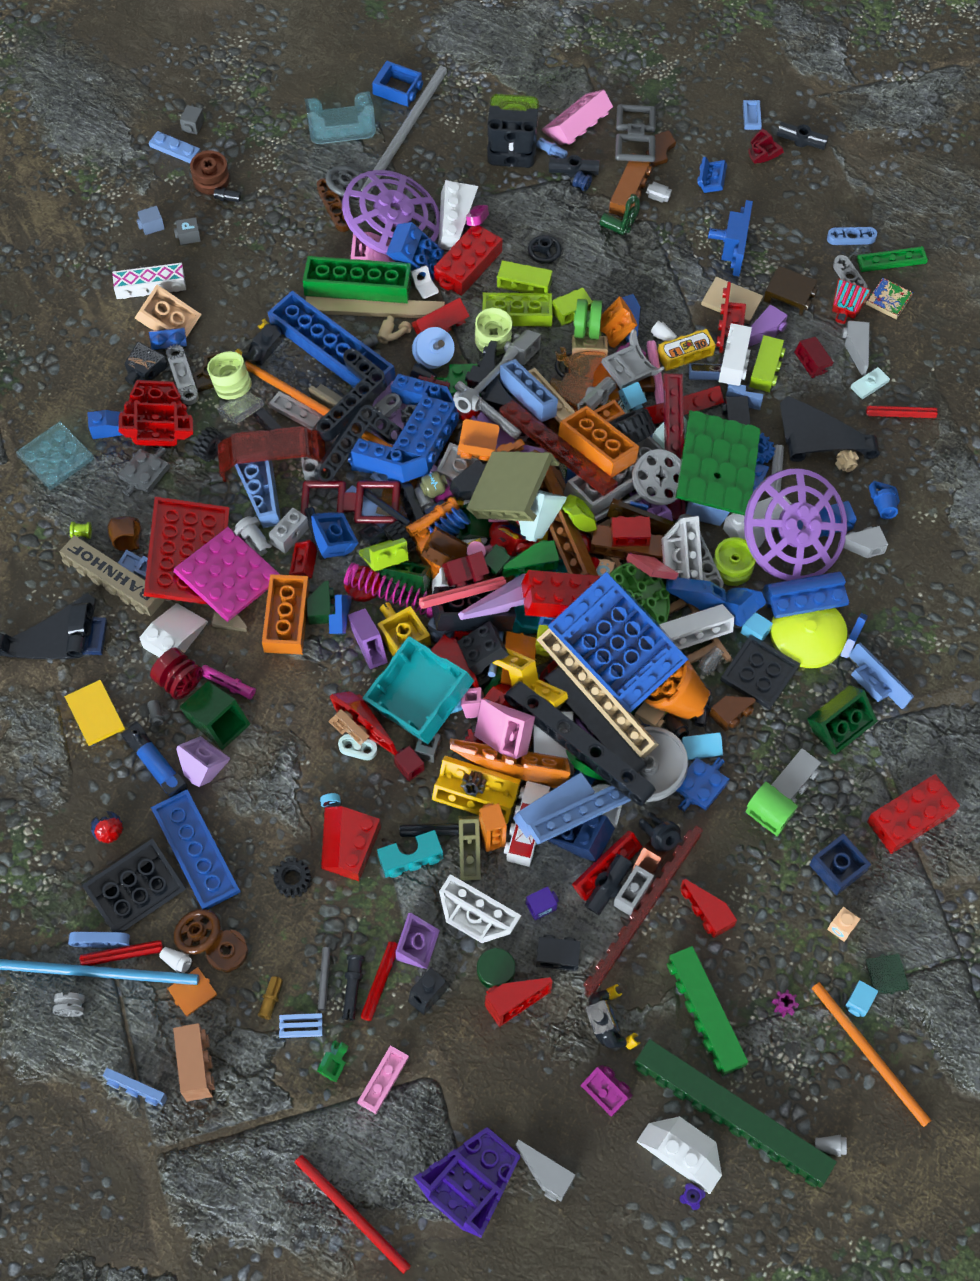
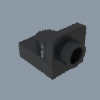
(373, 534)

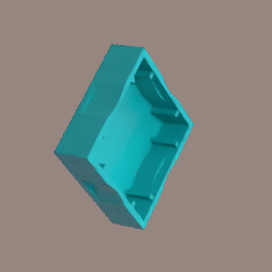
(418, 690)

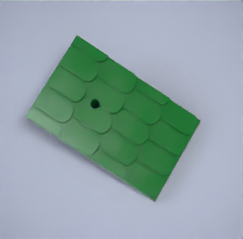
(717, 467)

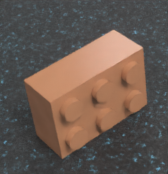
(193, 1062)

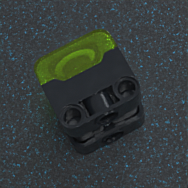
(512, 130)

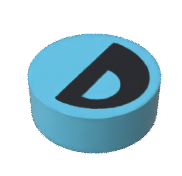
(330, 800)

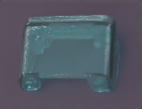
(341, 123)

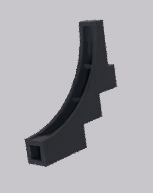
(493, 393)

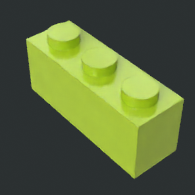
(524, 278)
(767, 363)

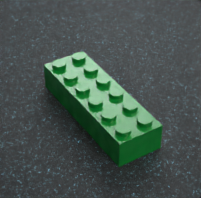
(357, 279)

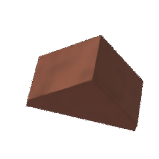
(650, 858)

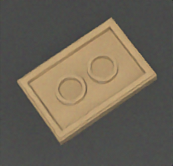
(738, 294)

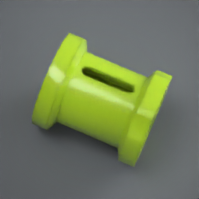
(81, 530)

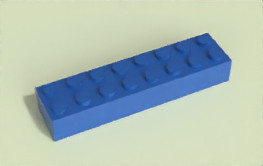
(323, 337)

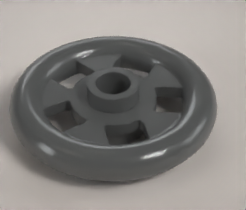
(342, 180)

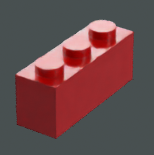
(443, 317)

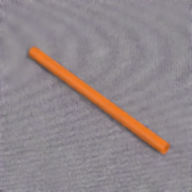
(871, 1054)

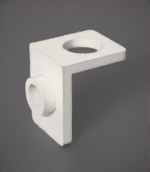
(425, 286)

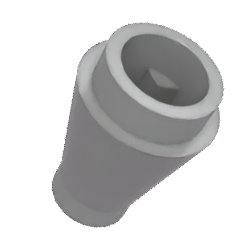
(832, 1145)

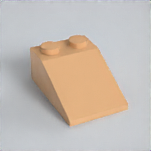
(166, 312)

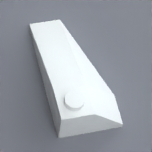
(735, 522)

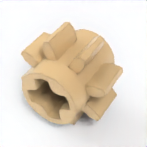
(847, 460)

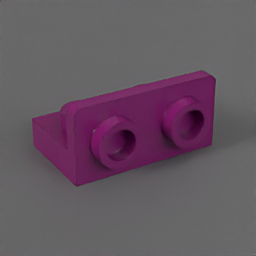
(607, 1089)

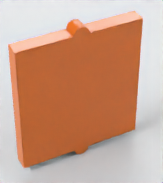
(192, 996)

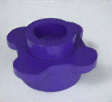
(698, 1193)

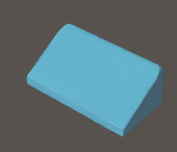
(703, 746)

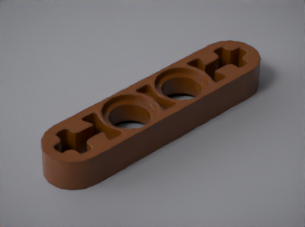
(331, 205)

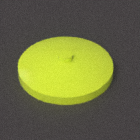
(810, 637)

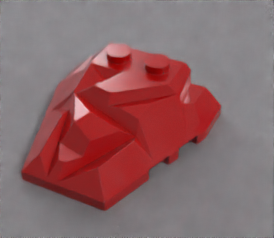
(155, 415)

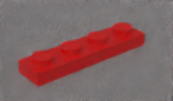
(626, 846)

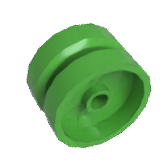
(587, 319)

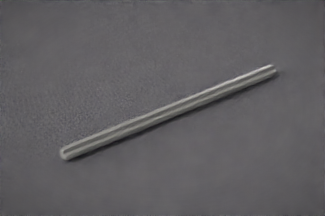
(408, 123)

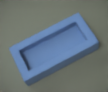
(752, 114)

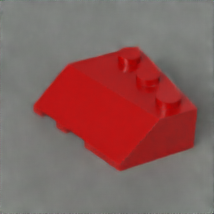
(348, 841)

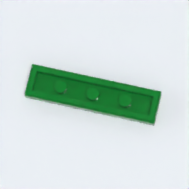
(892, 259)

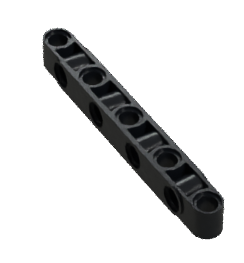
(580, 744)

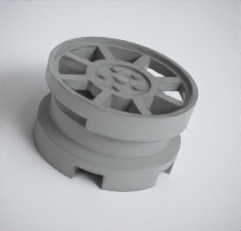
(69, 1004)

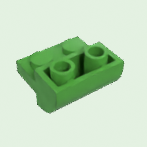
(771, 808)

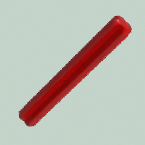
(899, 411)
(121, 953)
(379, 981)

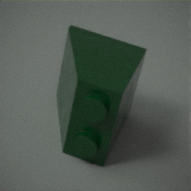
(215, 714)

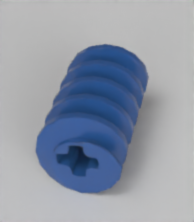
(453, 522)

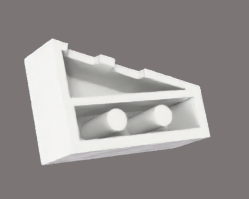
(736, 355)

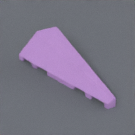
(497, 601)

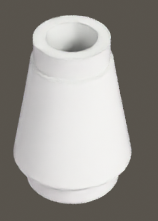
(663, 332)
(176, 960)

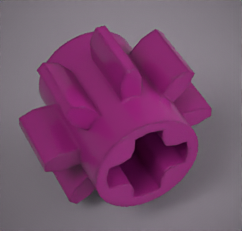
(790, 1001)

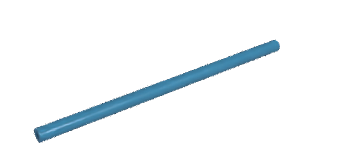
(102, 972)

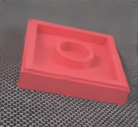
(652, 566)

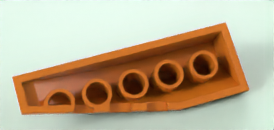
(530, 767)

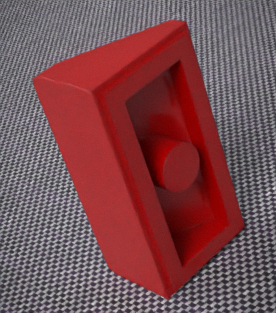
(303, 559)

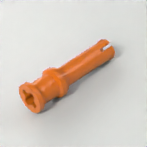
(429, 519)

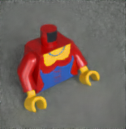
(510, 538)

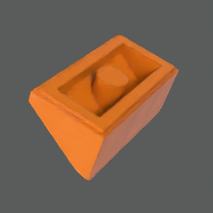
(610, 411)

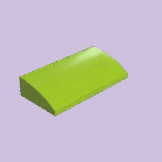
(523, 308)

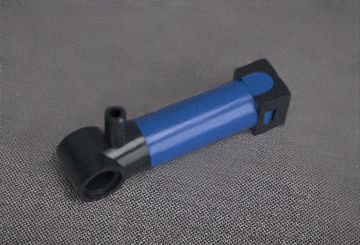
(153, 760)

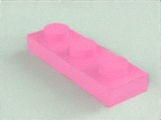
(383, 1079)

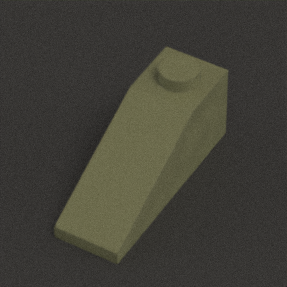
(469, 848)

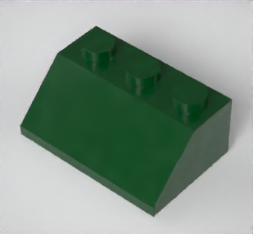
(842, 719)

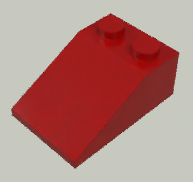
(515, 997)

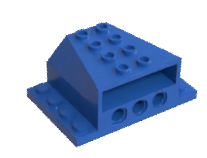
(618, 641)

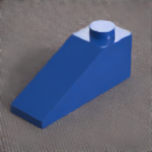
(103, 424)

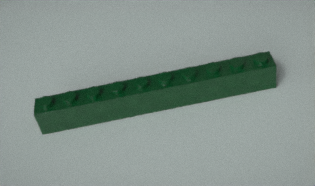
(735, 1113)

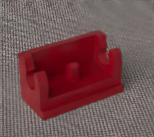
(813, 356)

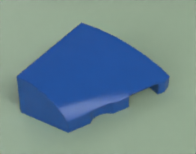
(339, 620)

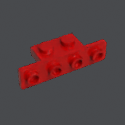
(733, 313)

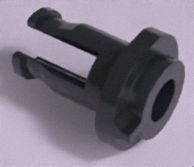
(664, 835)

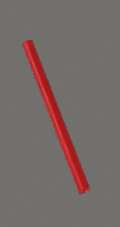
(339, 1200)

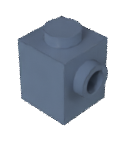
(150, 220)

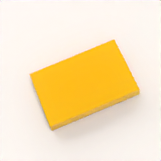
(94, 712)

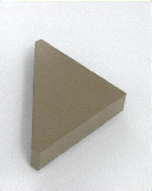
(234, 624)

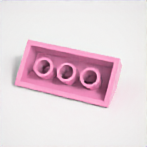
(578, 117)

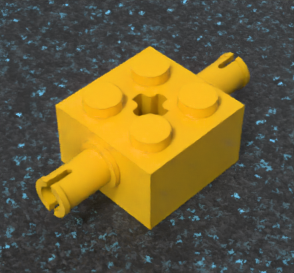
(399, 626)

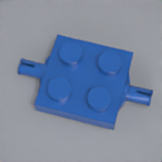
(702, 784)

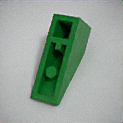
(538, 557)

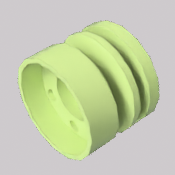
(493, 325)
(229, 375)

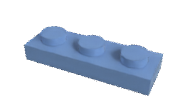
(173, 147)
(134, 1087)

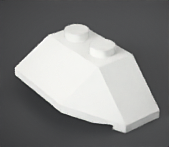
(683, 548)
(475, 912)
(684, 1150)

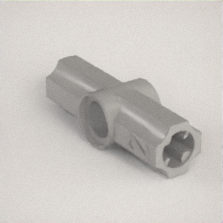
(599, 394)

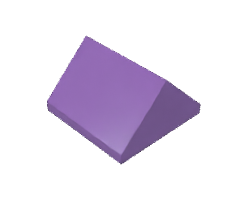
(416, 942)

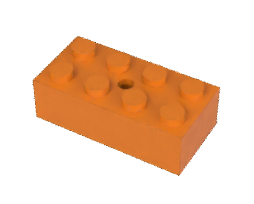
(598, 441)
(285, 614)

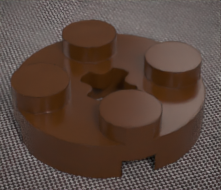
(238, 951)

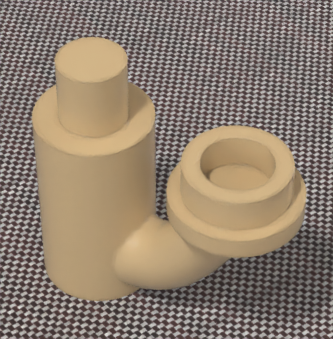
(385, 333)

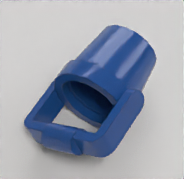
(885, 499)

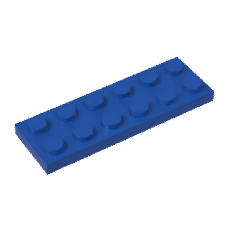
(195, 850)

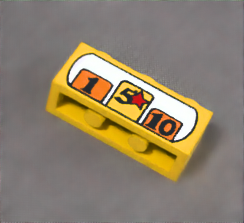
(686, 349)

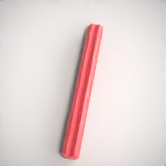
(461, 592)

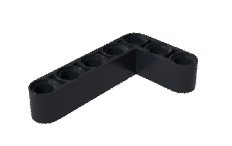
(355, 396)
(351, 437)

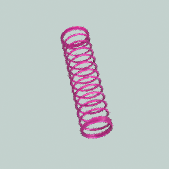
(349, 579)

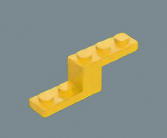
(524, 670)

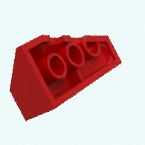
(364, 716)

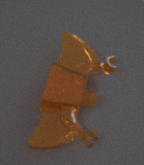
(577, 380)

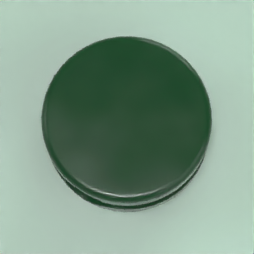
(495, 967)

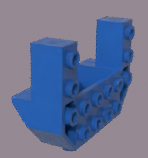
(421, 437)

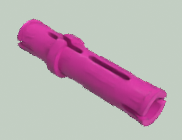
(234, 685)

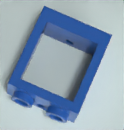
(401, 73)

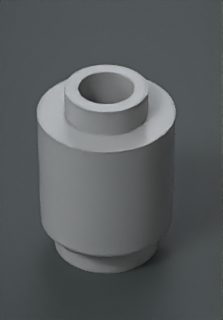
(659, 192)
(424, 501)

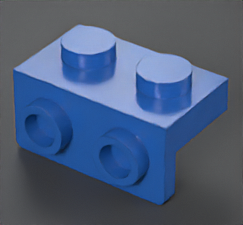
(712, 175)

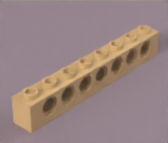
(603, 700)

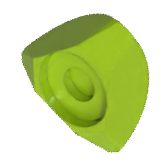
(580, 513)

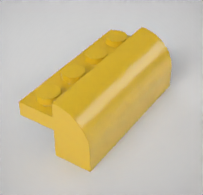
(499, 788)

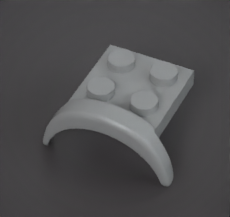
(629, 364)

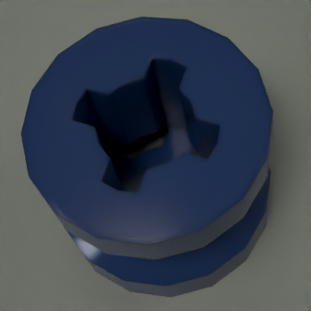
(582, 181)

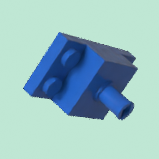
(734, 237)

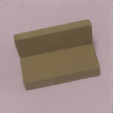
(324, 396)

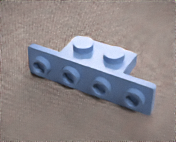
(877, 678)

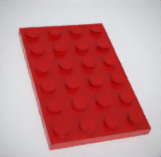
(175, 534)

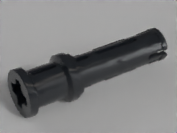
(353, 977)

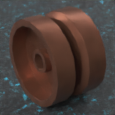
(209, 171)

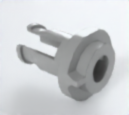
(249, 531)

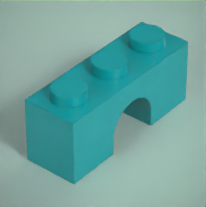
(395, 862)

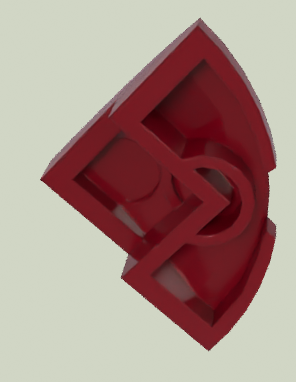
(764, 147)

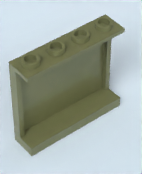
(510, 485)

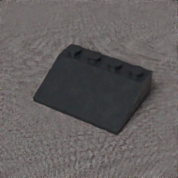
(133, 886)

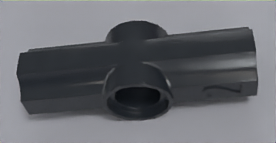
(802, 135)
(573, 165)
(608, 884)

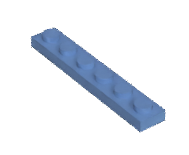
(576, 814)

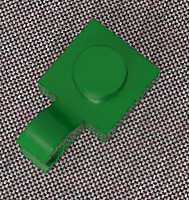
(332, 1062)

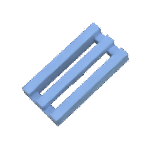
(298, 1017)

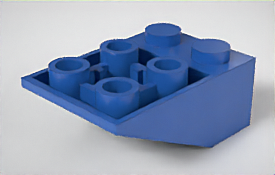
(414, 247)

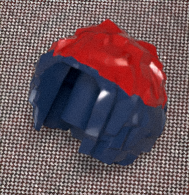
(106, 828)

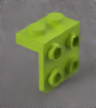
(385, 554)

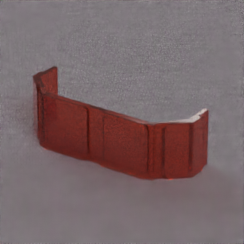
(269, 445)

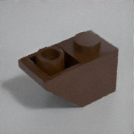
(730, 711)

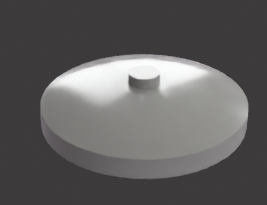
(665, 764)

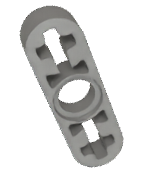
(848, 269)

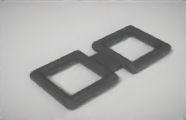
(635, 132)

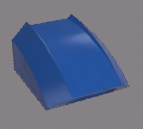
(333, 534)
(743, 603)

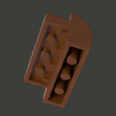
(444, 547)

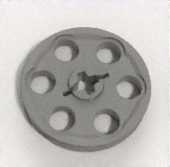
(654, 482)

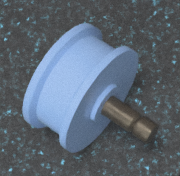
(433, 347)

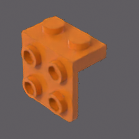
(477, 440)

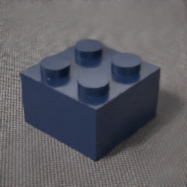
(840, 864)

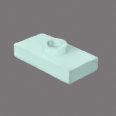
(870, 383)

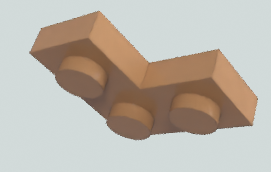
(344, 723)

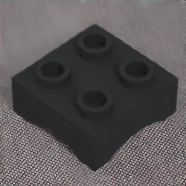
(482, 647)

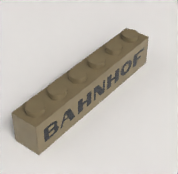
(109, 574)

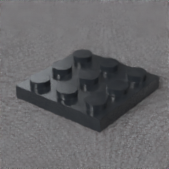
(760, 672)

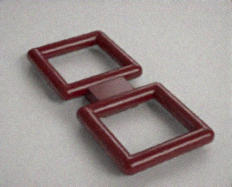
(354, 501)

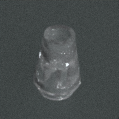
(710, 661)

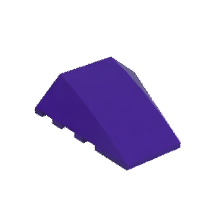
(470, 1180)

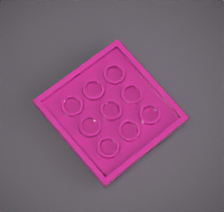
(226, 574)

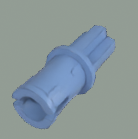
(551, 148)

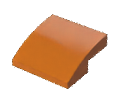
(617, 322)

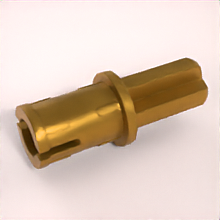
(270, 998)

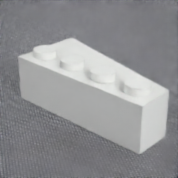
(454, 206)

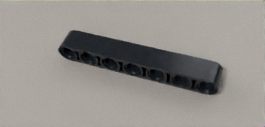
(593, 719)

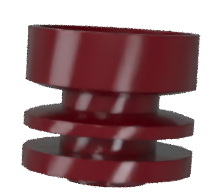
(176, 673)

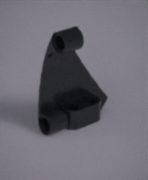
(815, 431)
(57, 636)

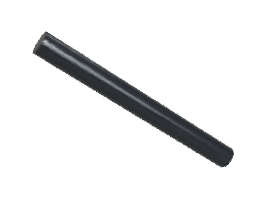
(387, 508)

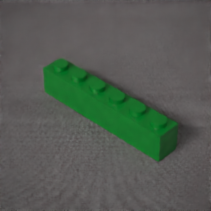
(707, 1011)

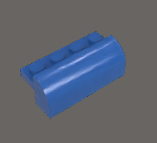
(806, 594)

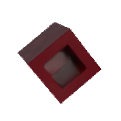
(408, 763)

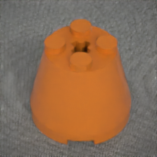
(681, 694)

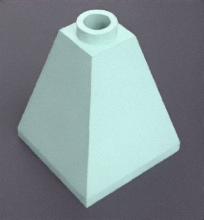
(546, 508)

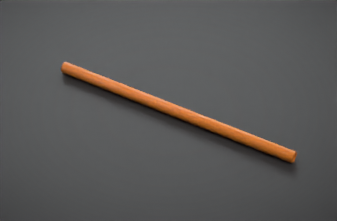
(301, 397)

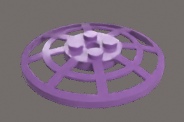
(383, 209)
(788, 524)

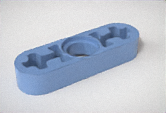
(863, 240)
(99, 939)

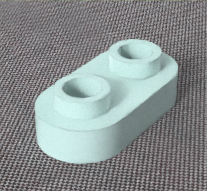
(357, 750)

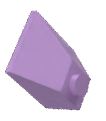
(201, 760)

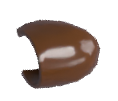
(124, 533)

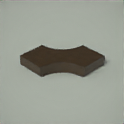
(202, 378)

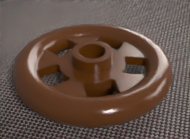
(191, 931)

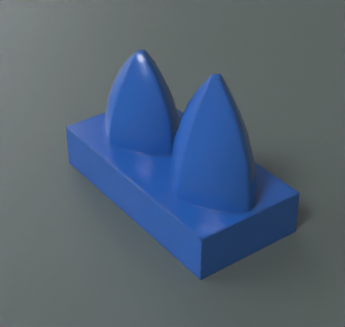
(166, 338)

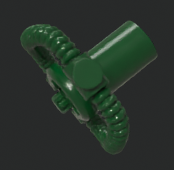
(619, 225)

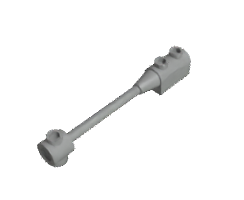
(521, 348)

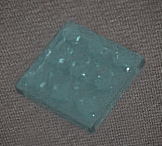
(55, 455)

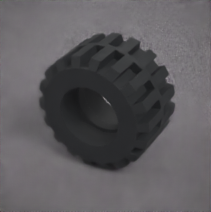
(635, 425)

